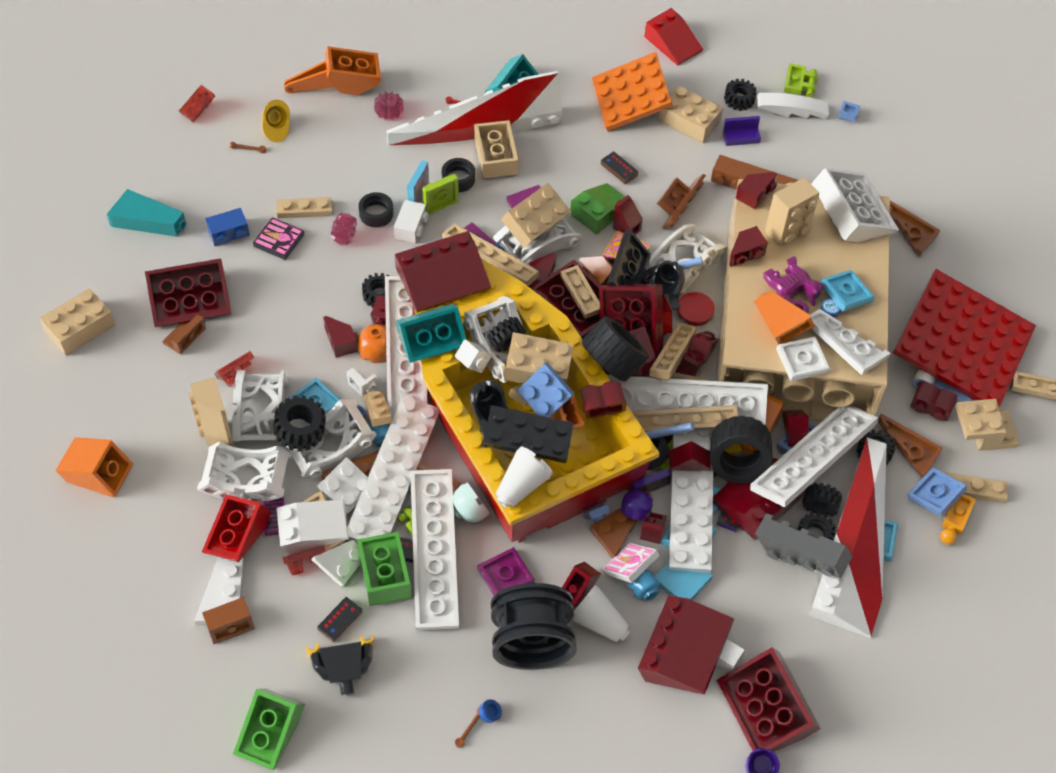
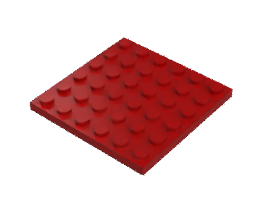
(964, 339)

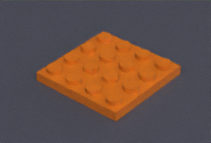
(632, 91)

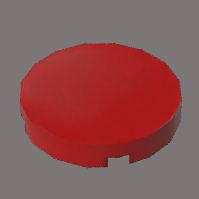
(696, 308)

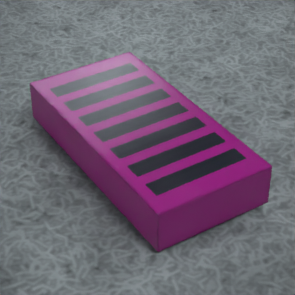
(272, 524)

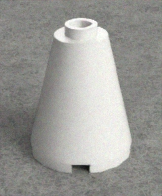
(522, 477)
(601, 616)

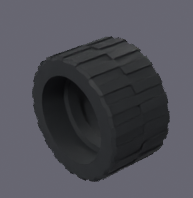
(615, 349)
(741, 430)

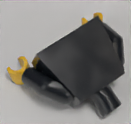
(342, 662)

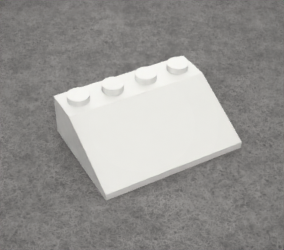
(853, 205)

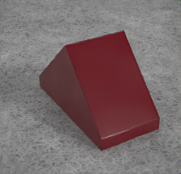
(796, 425)
(689, 458)
(653, 527)

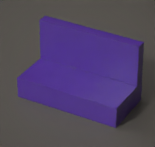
(741, 130)

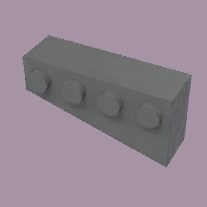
(802, 547)

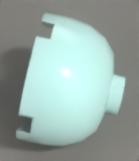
(469, 505)

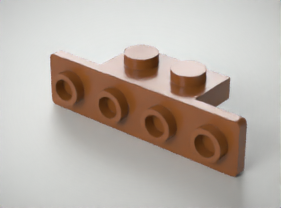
(676, 198)

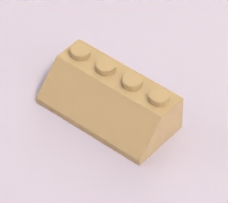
(210, 412)

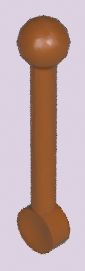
(262, 149)
(459, 742)

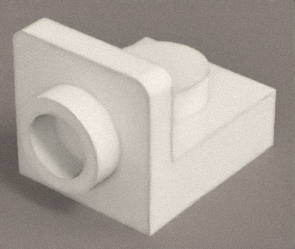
(360, 383)

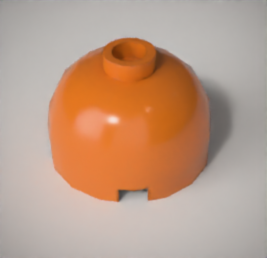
(373, 343)

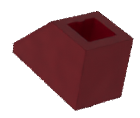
(755, 187)
(627, 216)
(748, 246)
(703, 345)

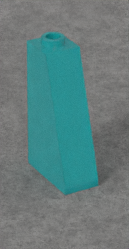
(145, 215)

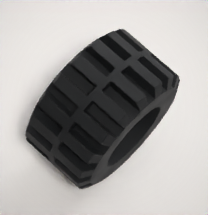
(299, 409)

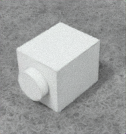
(473, 356)
(730, 656)

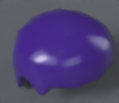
(636, 504)
(762, 761)

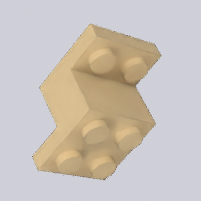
(987, 424)

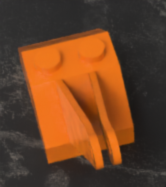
(344, 69)

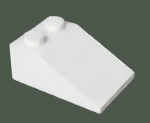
(311, 525)

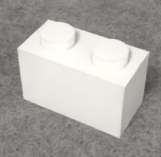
(410, 221)

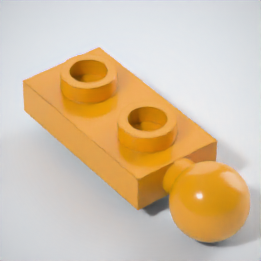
(956, 519)

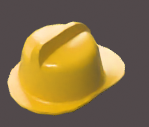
(276, 120)

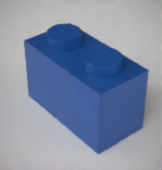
(227, 226)

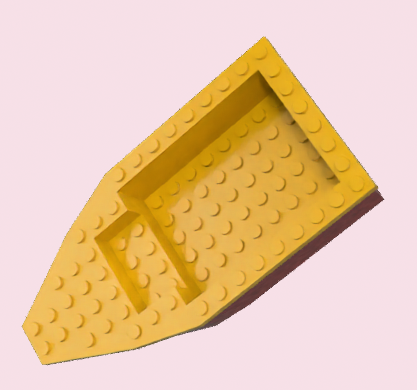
(601, 455)

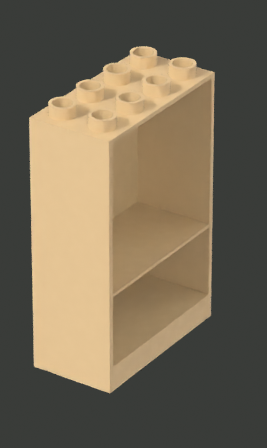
(747, 344)

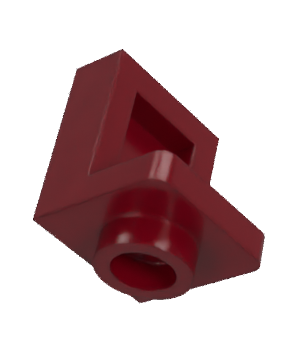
(378, 312)
(689, 364)

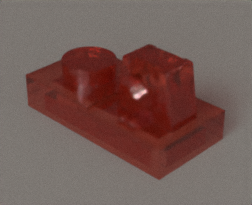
(197, 103)
(228, 372)
(295, 561)

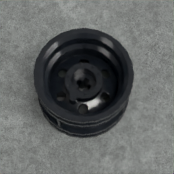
(533, 626)

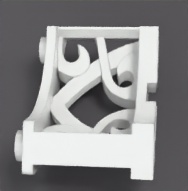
(560, 237)
(688, 237)
(507, 309)
(268, 384)
(349, 447)
(267, 490)

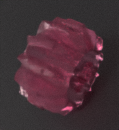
(388, 105)
(344, 228)

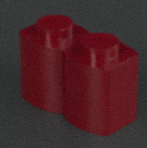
(602, 399)
(934, 401)

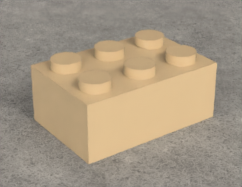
(691, 114)
(496, 149)
(792, 211)
(536, 215)
(77, 321)
(531, 352)

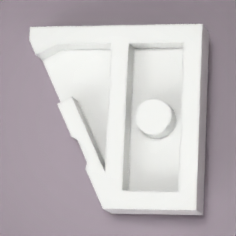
(339, 561)

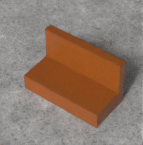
(185, 334)
(228, 620)

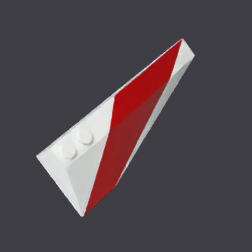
(527, 105)
(857, 596)

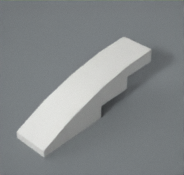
(789, 104)

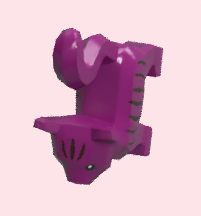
(793, 283)

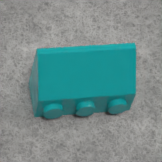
(513, 70)
(431, 332)

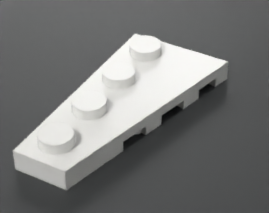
(856, 351)
(223, 586)

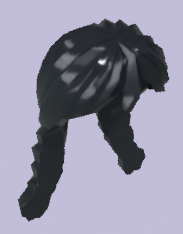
(672, 279)
(482, 397)

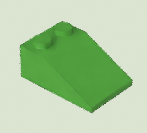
(595, 207)
(384, 568)
(268, 727)

